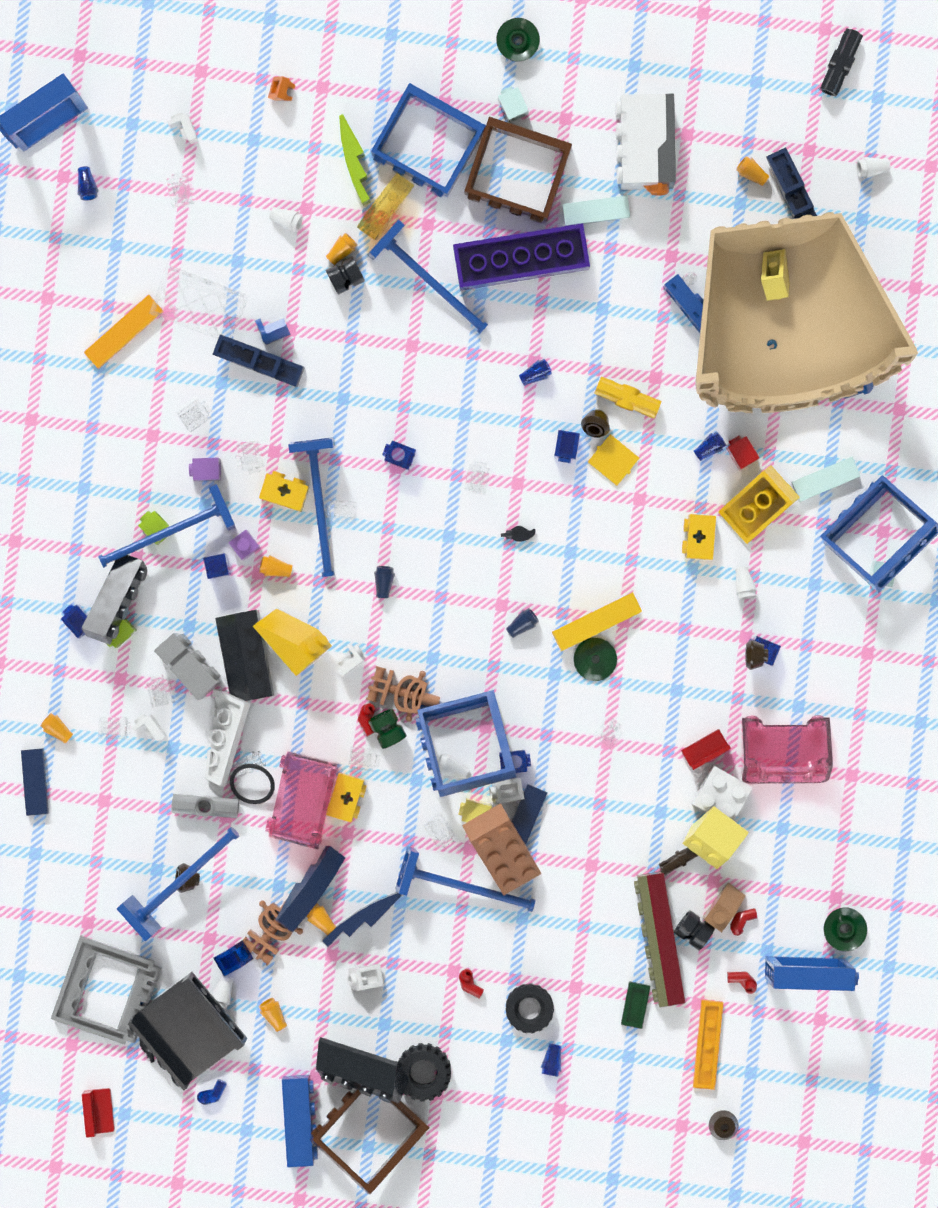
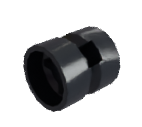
(345, 275)
(693, 929)

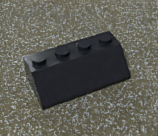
(244, 656)
(360, 1071)

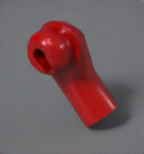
(366, 713)
(740, 919)
(744, 979)
(467, 984)

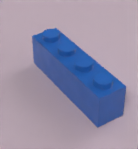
(298, 1120)

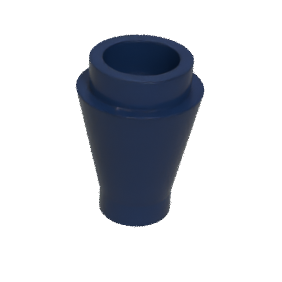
(383, 580)
(523, 622)

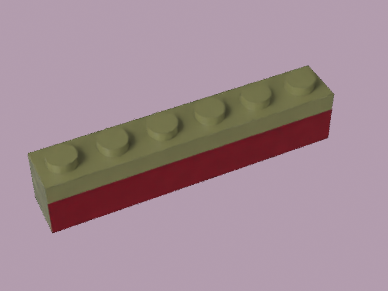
(660, 938)

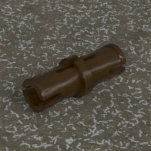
(677, 860)

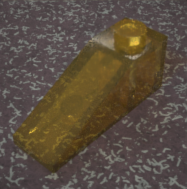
(385, 207)

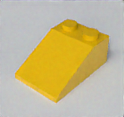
(759, 504)
(292, 640)

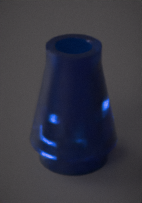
(86, 186)
(536, 372)
(711, 445)
(552, 1061)

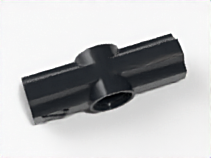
(841, 62)

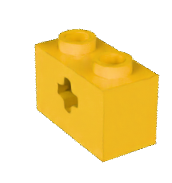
(271, 493)
(705, 548)
(344, 784)

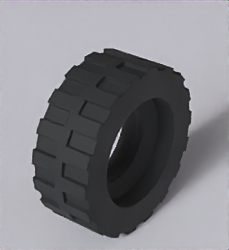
(529, 991)

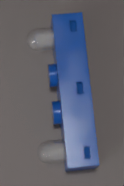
(685, 299)

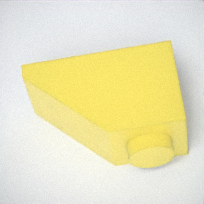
(775, 275)
(472, 809)

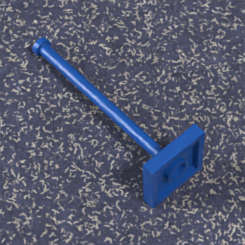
(388, 242)
(312, 448)
(218, 509)
(409, 871)
(140, 917)

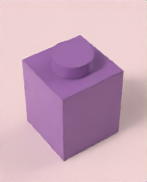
(205, 469)
(244, 545)

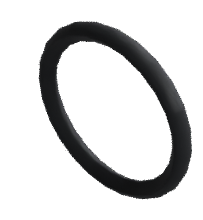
(265, 771)

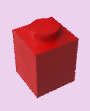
(742, 452)

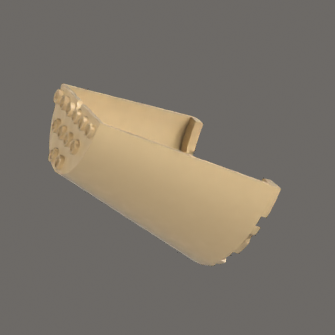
(828, 333)

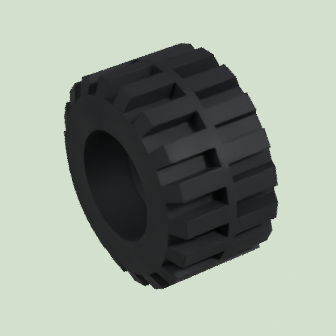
(442, 1065)

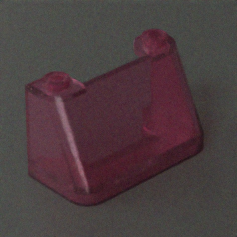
(786, 752)
(302, 799)

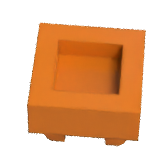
(279, 88)

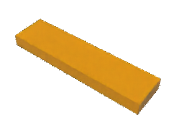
(122, 332)
(708, 1044)

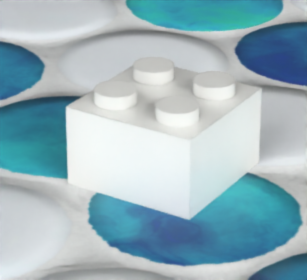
(723, 792)

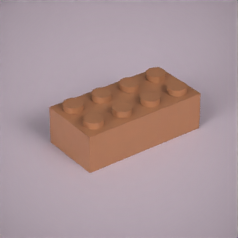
(501, 849)

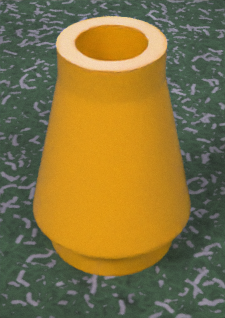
(751, 170)
(342, 248)
(274, 567)
(55, 727)
(321, 919)
(272, 1013)

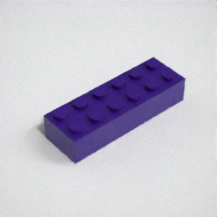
(521, 257)

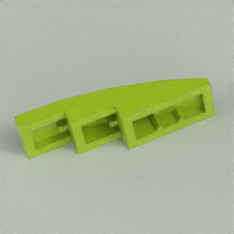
(353, 152)

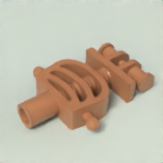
(423, 698)
(269, 933)

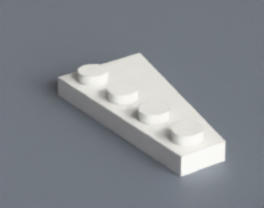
(225, 735)

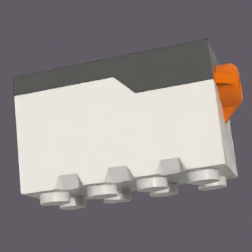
(646, 142)

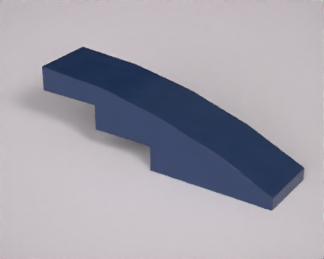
(790, 184)
(258, 360)
(309, 891)
(370, 914)

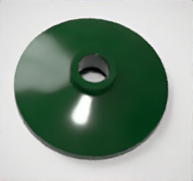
(521, 29)
(584, 654)
(856, 929)

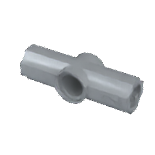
(191, 805)

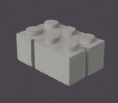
(188, 665)

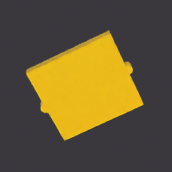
(613, 459)

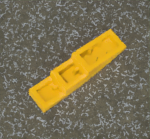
(596, 621)

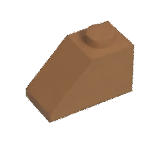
(724, 907)

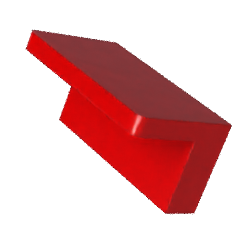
(705, 749)
(97, 1111)

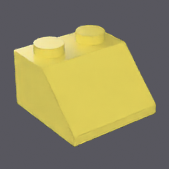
(715, 837)

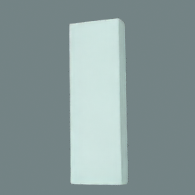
(596, 210)
(826, 479)

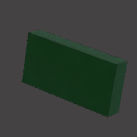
(635, 1005)

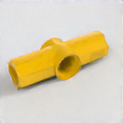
(627, 397)

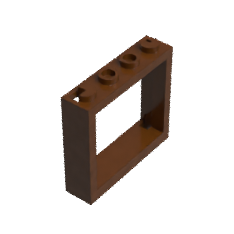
(529, 136)
(369, 1186)

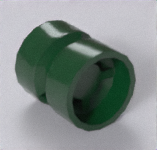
(392, 734)

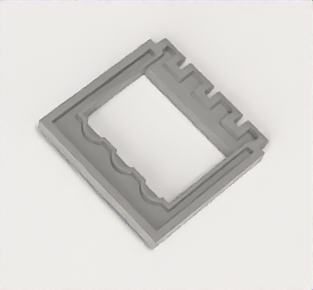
(77, 978)

